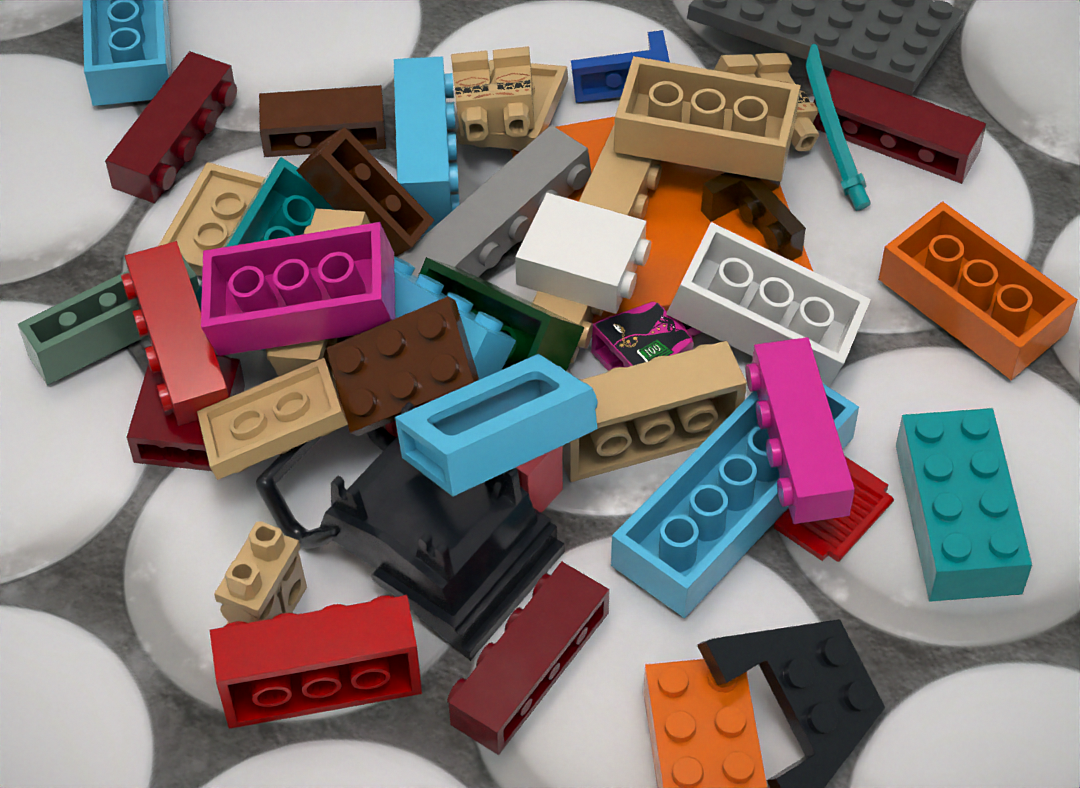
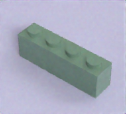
(83, 329)

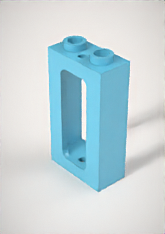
(496, 424)

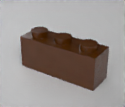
(303, 119)
(357, 182)

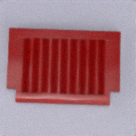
(838, 535)

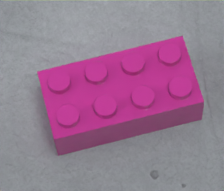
(297, 289)

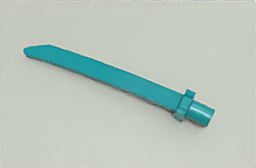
(853, 183)

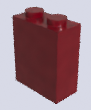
(155, 435)

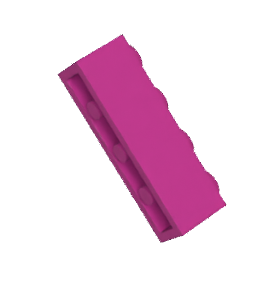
(800, 431)

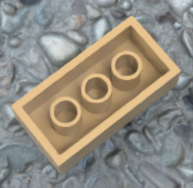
(706, 118)
(657, 409)

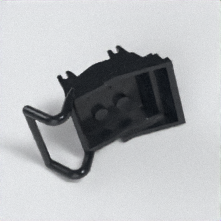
(455, 556)

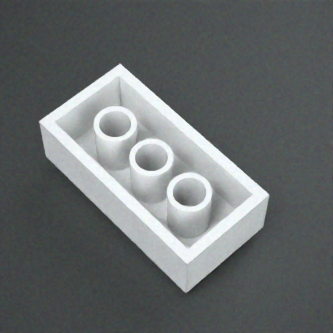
(760, 297)

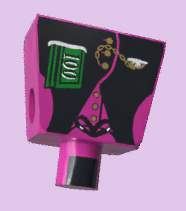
(640, 336)

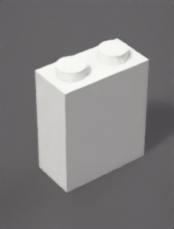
(582, 253)

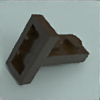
(756, 205)

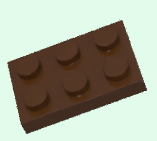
(401, 363)

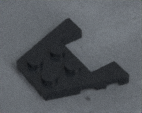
(815, 684)

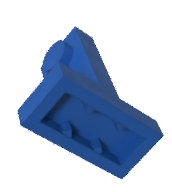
(606, 75)

